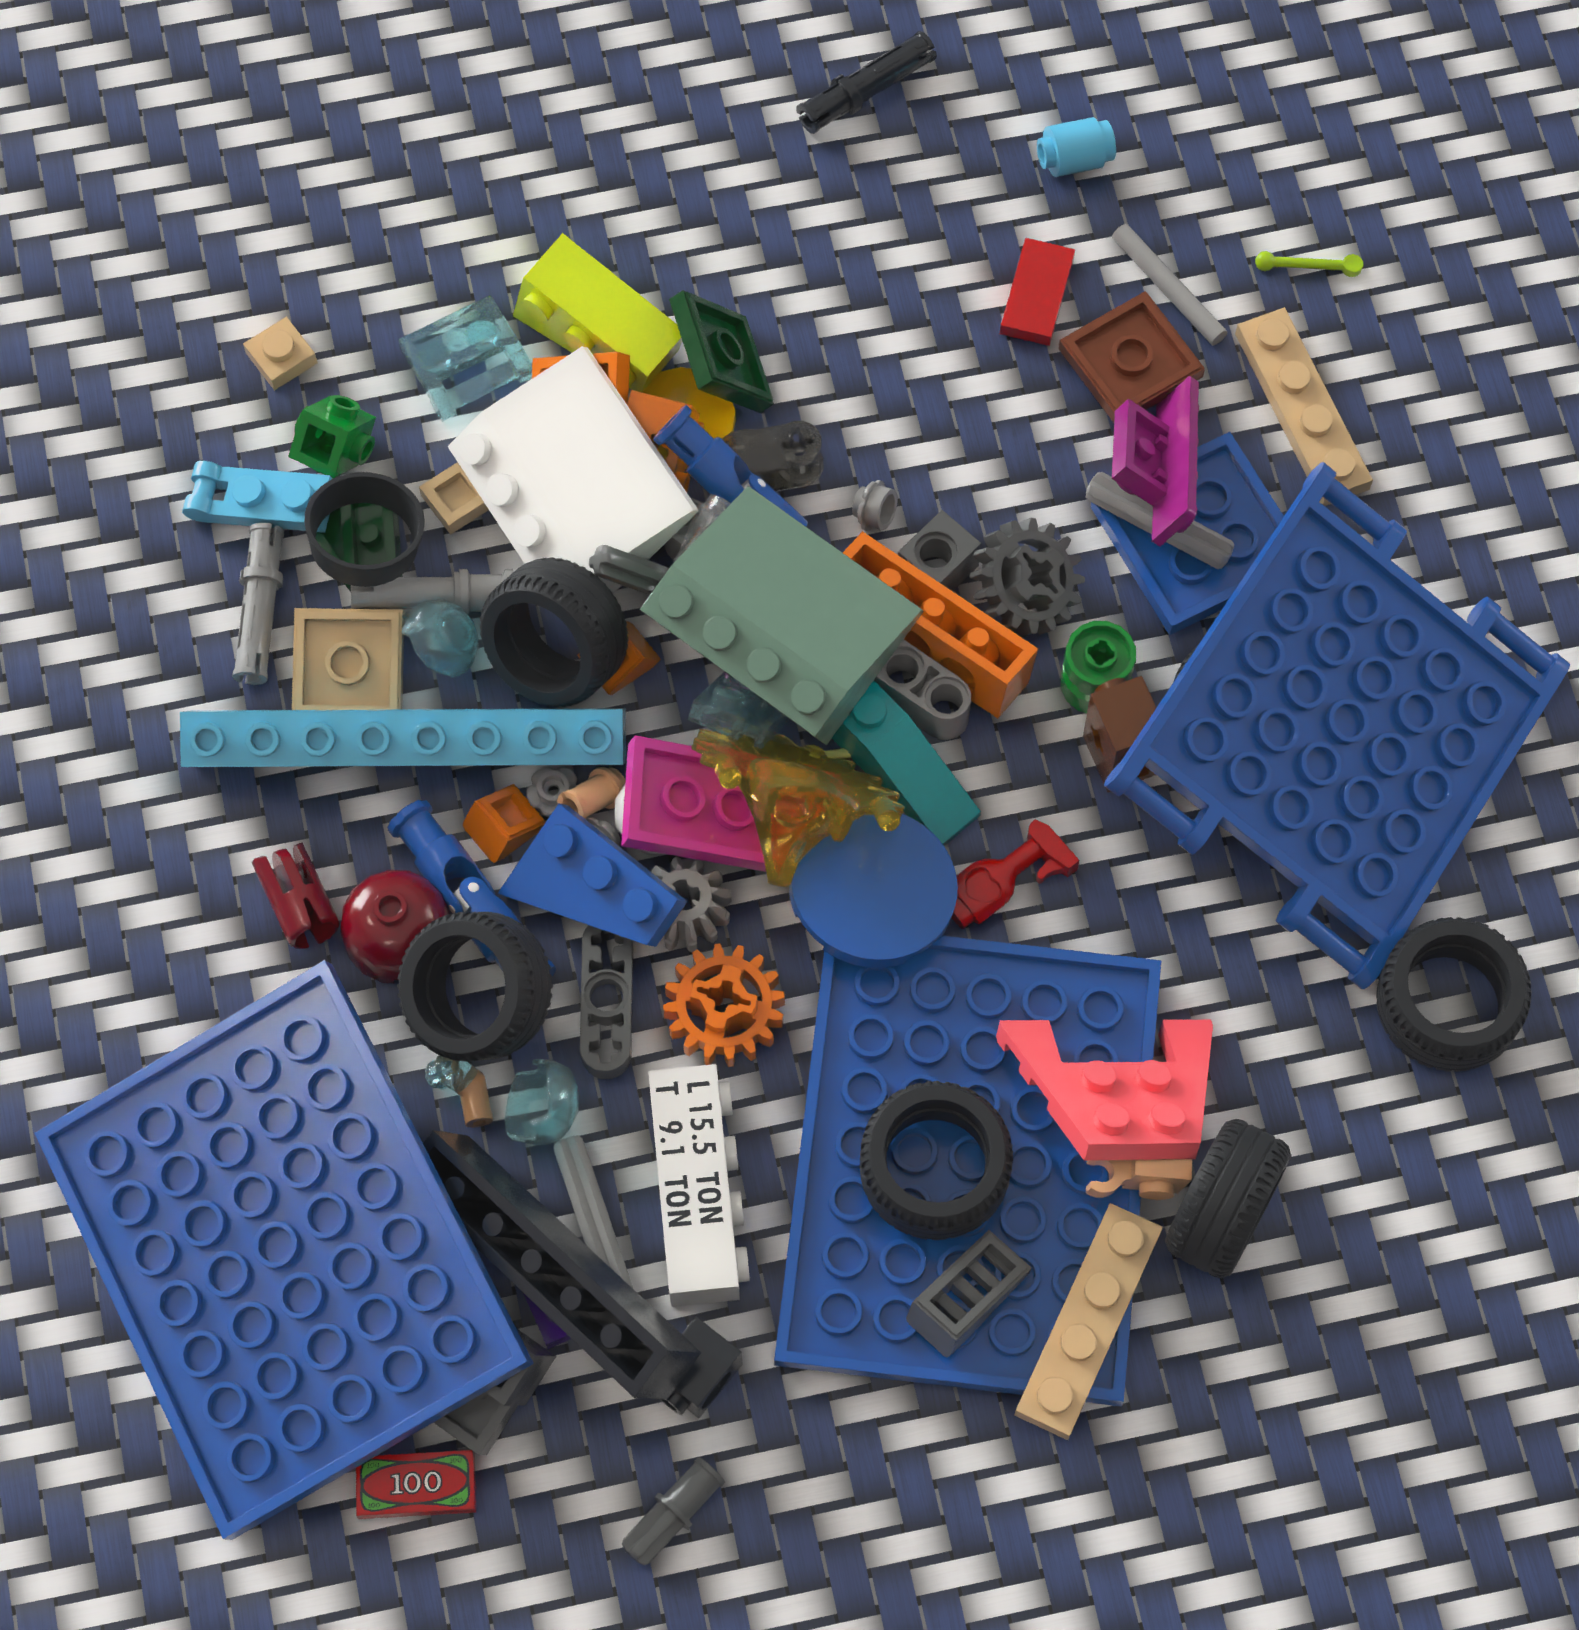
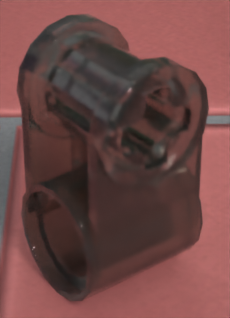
(772, 452)

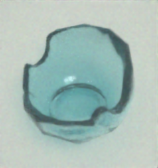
(442, 636)
(542, 1104)

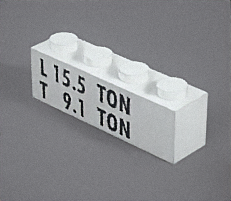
(695, 1185)

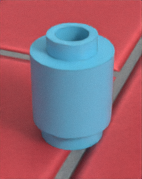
(1076, 146)

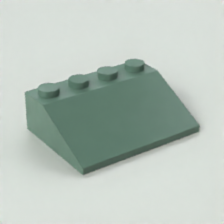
(783, 613)

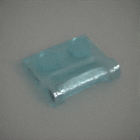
(458, 344)

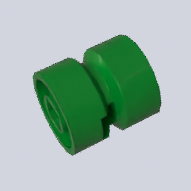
(1093, 656)

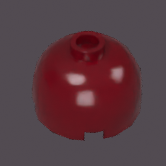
(385, 917)

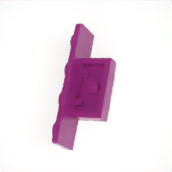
(1159, 457)

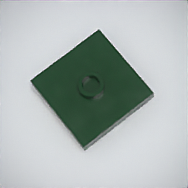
(721, 352)

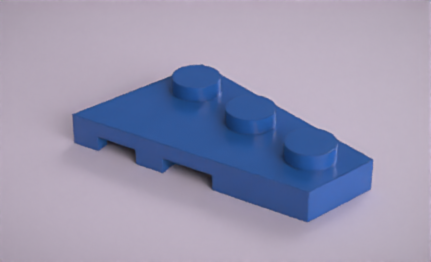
(592, 880)

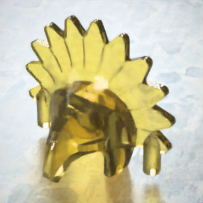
(796, 795)

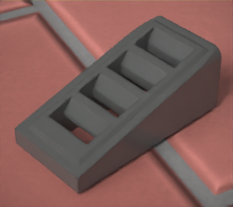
(943, 1320)

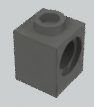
(947, 541)

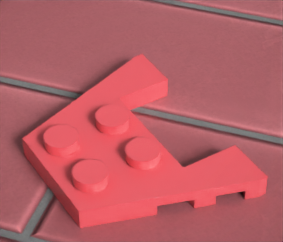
(1121, 1106)

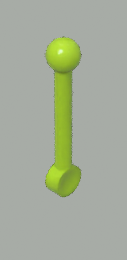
(1350, 265)

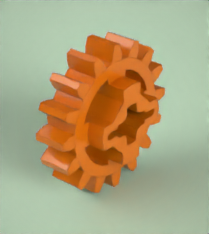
(743, 1014)

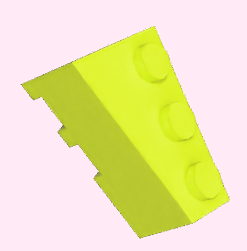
(586, 305)

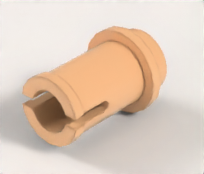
(594, 793)

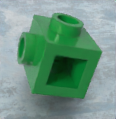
(333, 436)

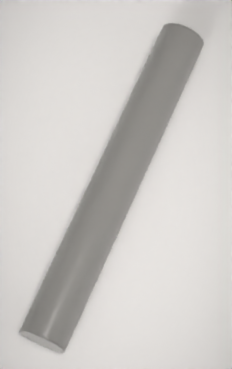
(1169, 284)

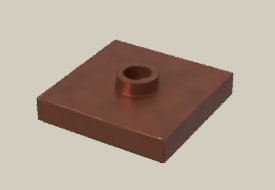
(1130, 355)

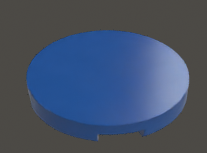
(876, 892)

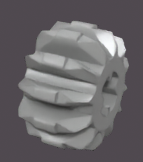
(704, 897)

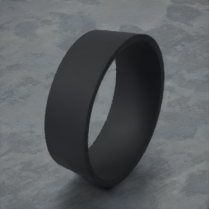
(372, 489)

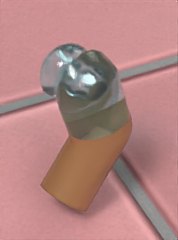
(466, 1082)

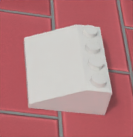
(572, 468)

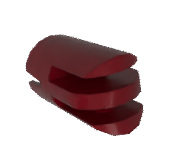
(297, 896)

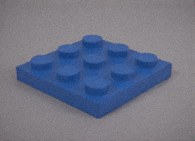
(1228, 502)

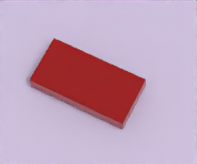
(1037, 291)

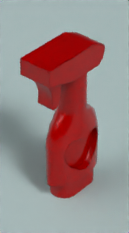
(991, 882)

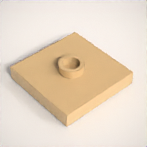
(347, 659)

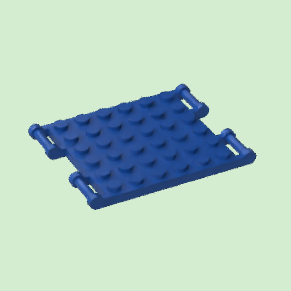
(1341, 724)

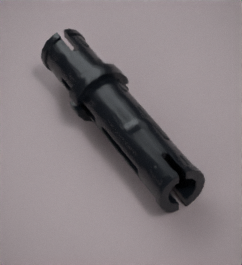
(850, 92)

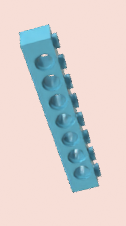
(403, 737)

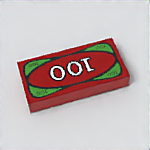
(416, 1485)

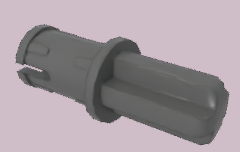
(672, 1512)

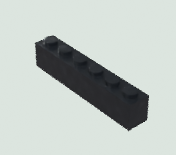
(560, 1272)

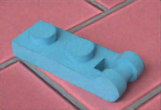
(252, 496)

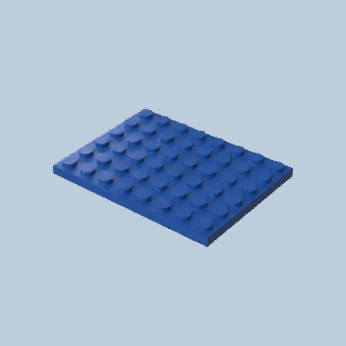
(939, 1021)
(281, 1250)

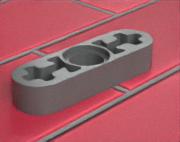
(591, 1035)

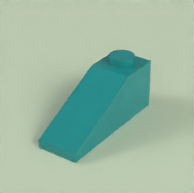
(892, 747)

